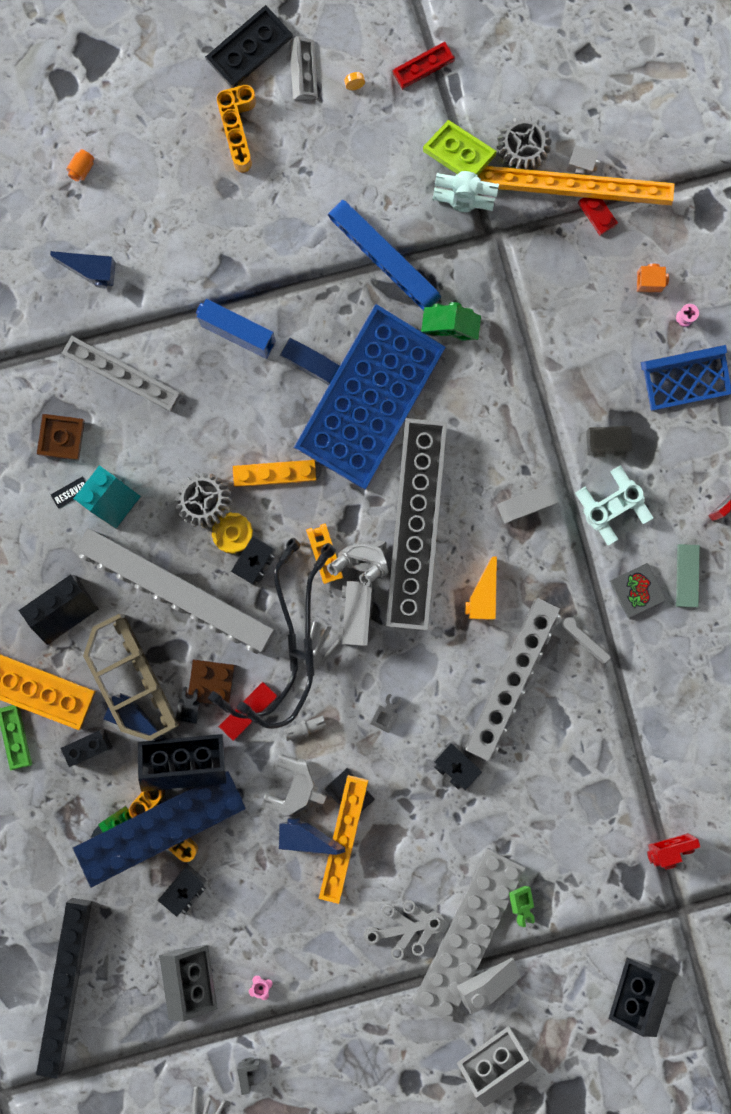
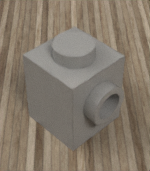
(583, 161)

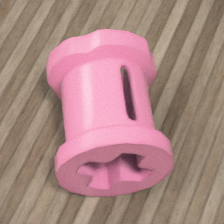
(692, 311)

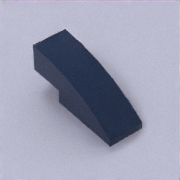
(309, 361)

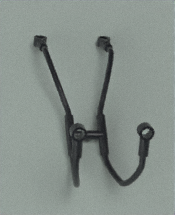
(245, 710)

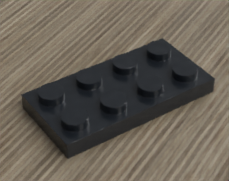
(249, 46)

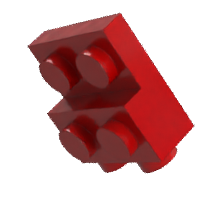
(667, 852)

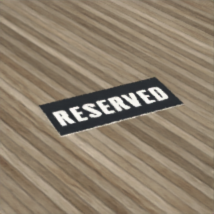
(68, 492)

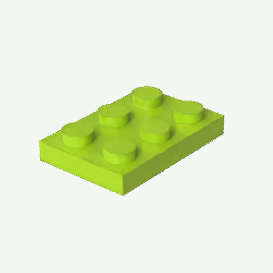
(459, 149)

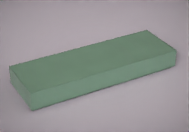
(687, 575)

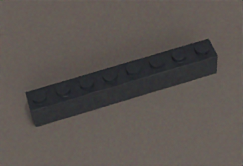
(64, 988)

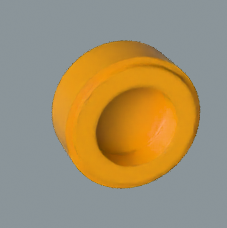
(354, 81)

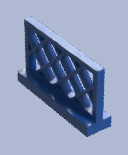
(689, 359)

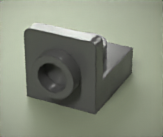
(245, 1077)

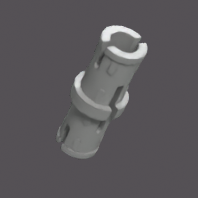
(304, 728)

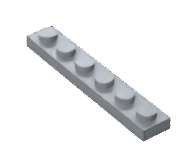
(121, 373)

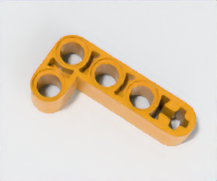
(236, 130)
(149, 802)

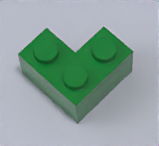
(451, 321)

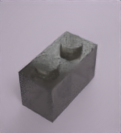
(609, 440)

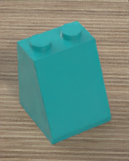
(107, 497)

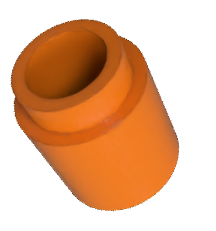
(80, 165)

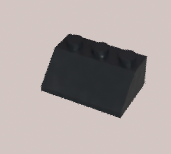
(58, 609)
(641, 997)

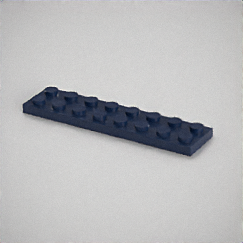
(157, 830)

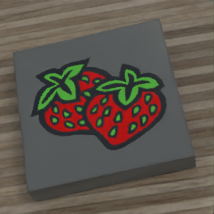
(637, 590)

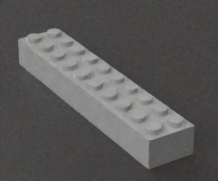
(416, 524)
(174, 589)

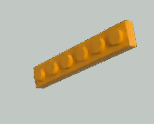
(345, 835)

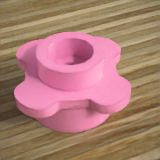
(255, 991)

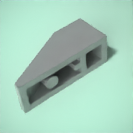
(488, 986)

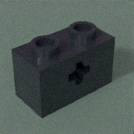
(252, 550)
(86, 747)
(468, 771)
(186, 879)

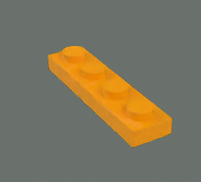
(274, 473)

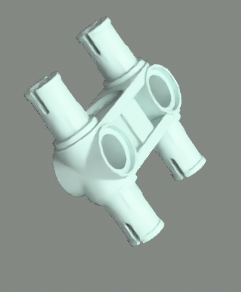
(465, 191)
(614, 505)

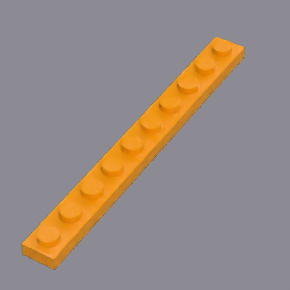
(579, 185)

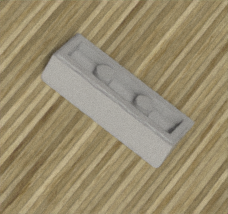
(303, 69)

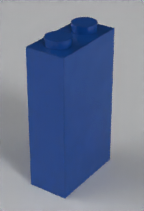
(236, 328)

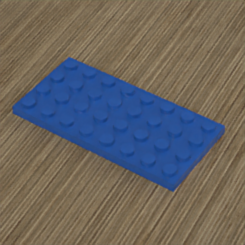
(369, 397)

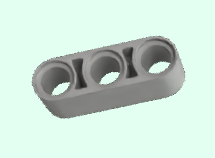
(528, 503)

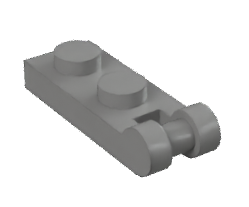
(584, 638)

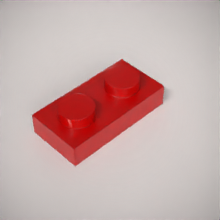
(598, 214)

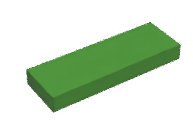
(14, 737)

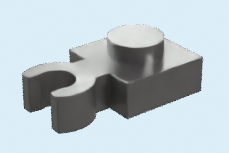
(384, 716)

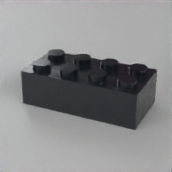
(181, 762)

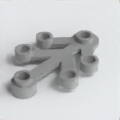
(407, 928)

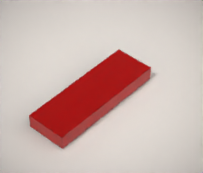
(423, 65)
(258, 701)

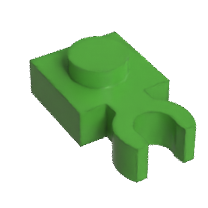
(521, 903)

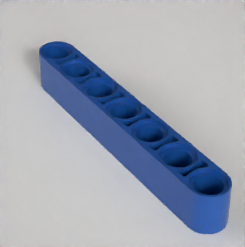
(384, 255)

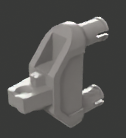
(364, 558)
(301, 790)

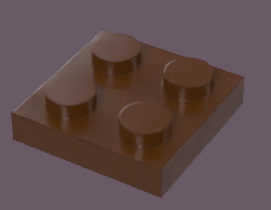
(60, 437)
(210, 677)

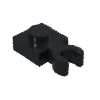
(188, 707)

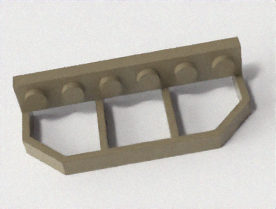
(140, 664)

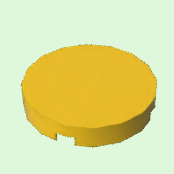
(232, 533)

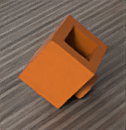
(652, 278)

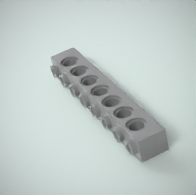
(550, 615)

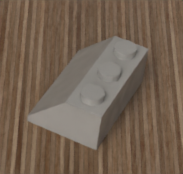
(355, 613)
(496, 1067)

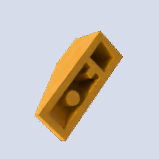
(483, 598)

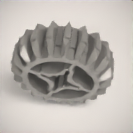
(511, 133)
(219, 497)

